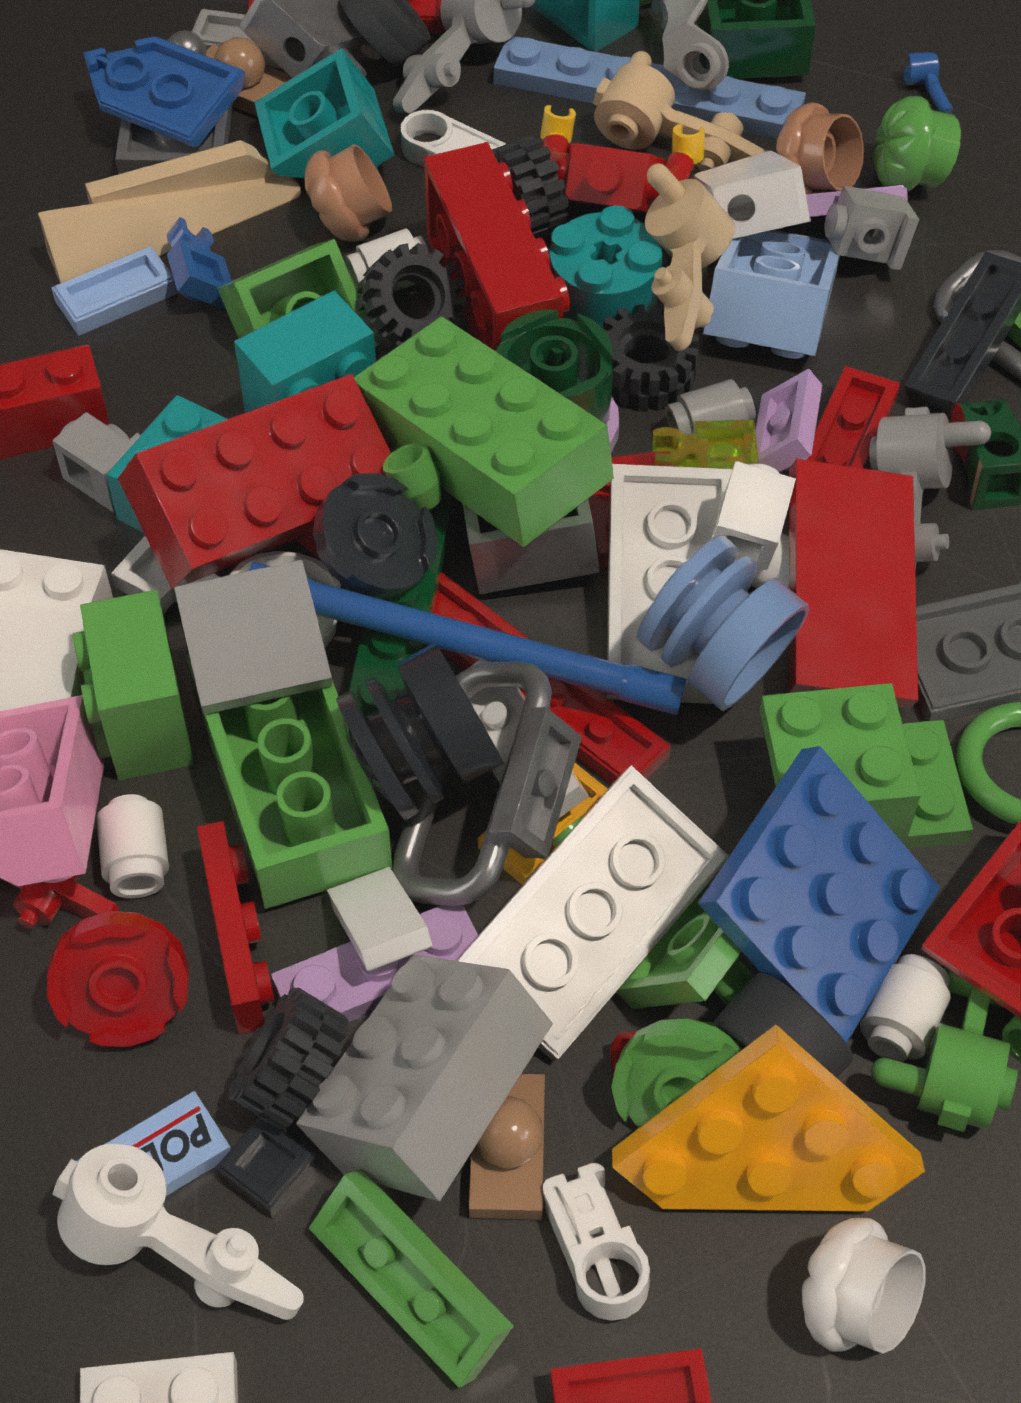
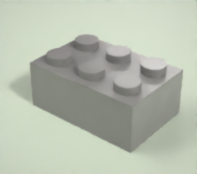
(426, 1074)

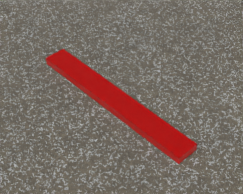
(609, 734)

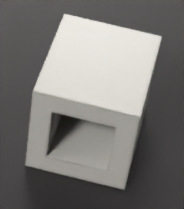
(754, 511)

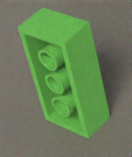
(492, 428)
(297, 794)

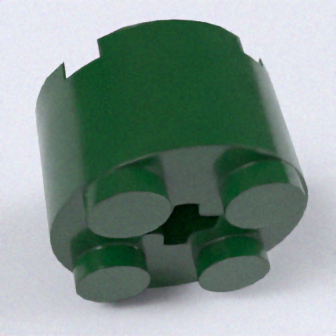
(565, 356)

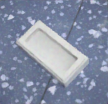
(379, 919)

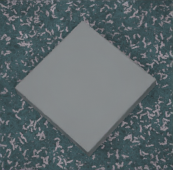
(253, 636)

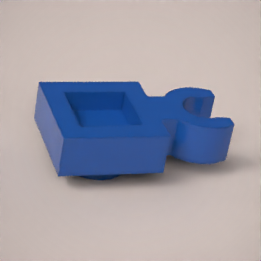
(194, 266)

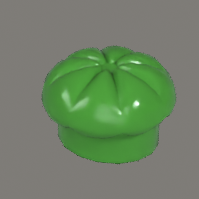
(915, 145)

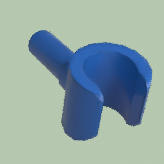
(925, 70)

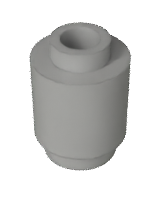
(710, 403)

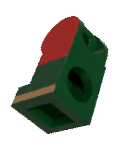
(995, 465)

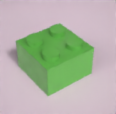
(132, 685)

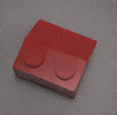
(45, 395)

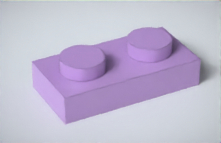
(788, 421)

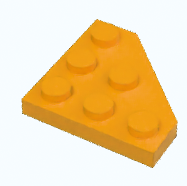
(768, 1137)

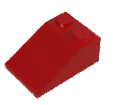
(983, 929)

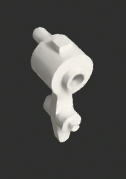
(117, 1208)

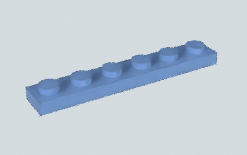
(578, 73)

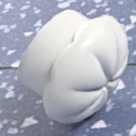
(862, 1288)

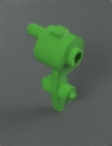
(963, 1071)

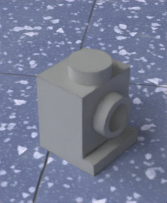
(884, 214)
(88, 452)

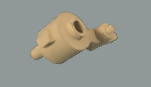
(639, 105)
(694, 234)

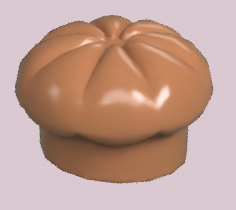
(824, 146)
(346, 192)

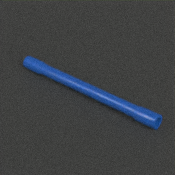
(627, 682)

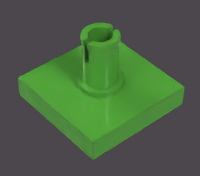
(688, 965)

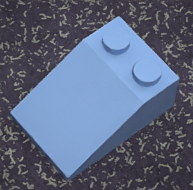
(773, 292)

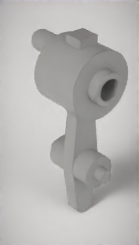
(465, 24)
(923, 448)

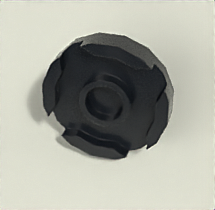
(374, 536)

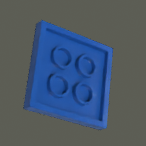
(821, 891)

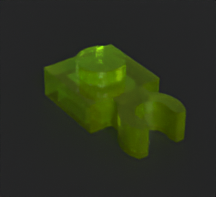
(710, 446)

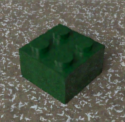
(761, 36)

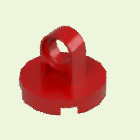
(118, 978)

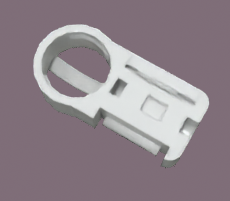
(591, 1236)

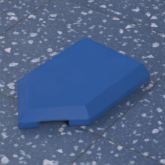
(164, 88)

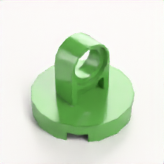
(665, 1064)

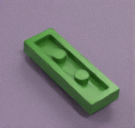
(410, 1277)

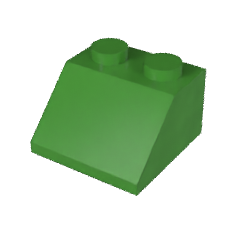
(286, 286)

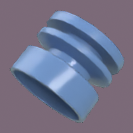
(711, 613)

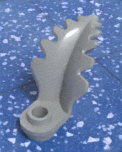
(686, 41)

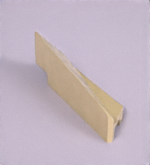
(142, 205)

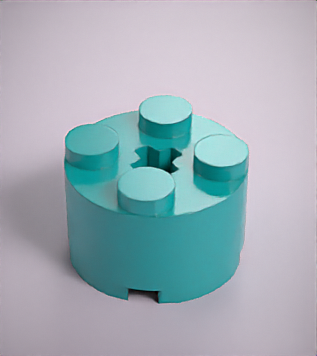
(605, 263)

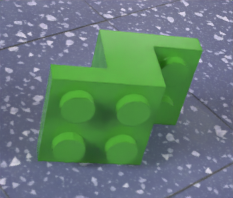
(895, 766)

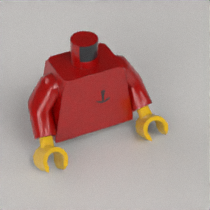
(613, 175)

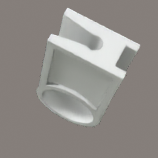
(452, 134)

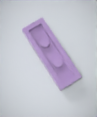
(346, 985)

